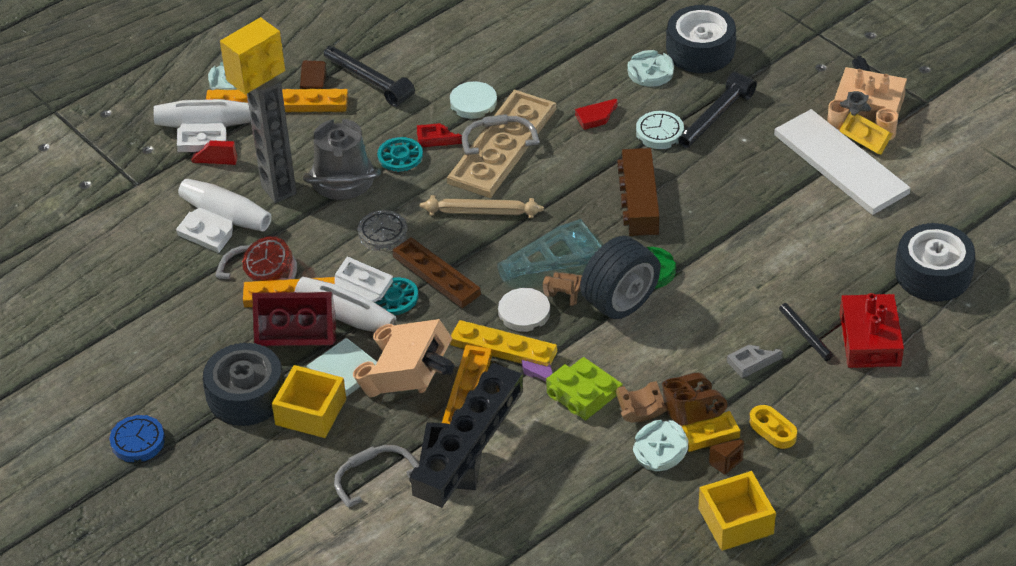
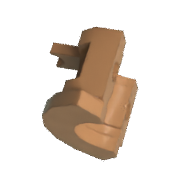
(563, 283)
(641, 404)

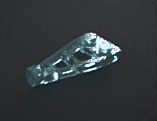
(576, 237)

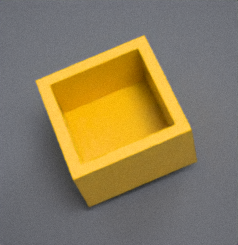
(252, 55)
(309, 401)
(736, 510)

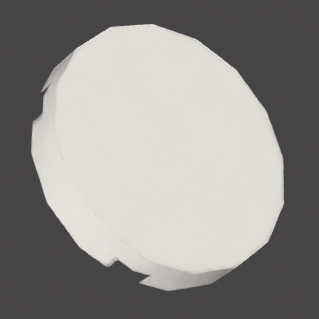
(524, 309)

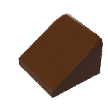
(313, 74)
(726, 455)

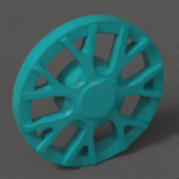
(400, 154)
(396, 296)

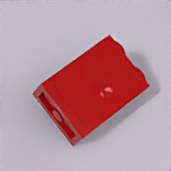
(871, 331)

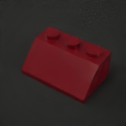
(294, 318)

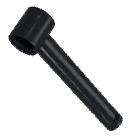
(736, 86)
(394, 92)

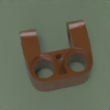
(690, 405)

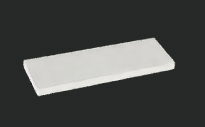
(842, 161)

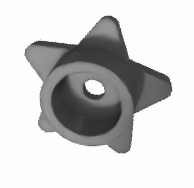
(856, 102)

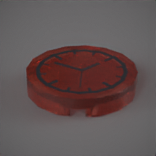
(267, 259)

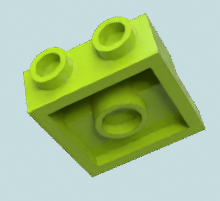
(582, 387)

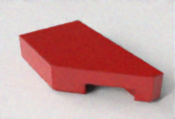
(595, 114)
(436, 135)
(217, 153)

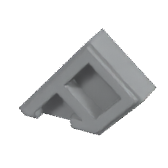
(751, 359)

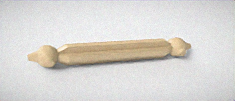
(488, 207)

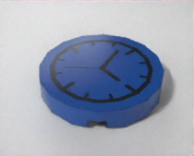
(137, 438)

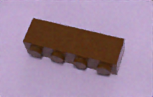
(639, 192)

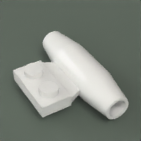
(201, 120)
(217, 213)
(354, 294)

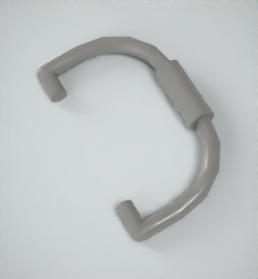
(498, 120)
(220, 275)
(363, 457)

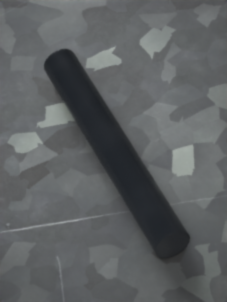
(806, 332)

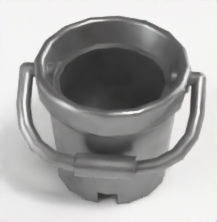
(340, 161)

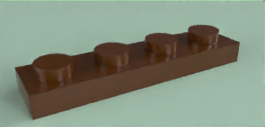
(436, 272)

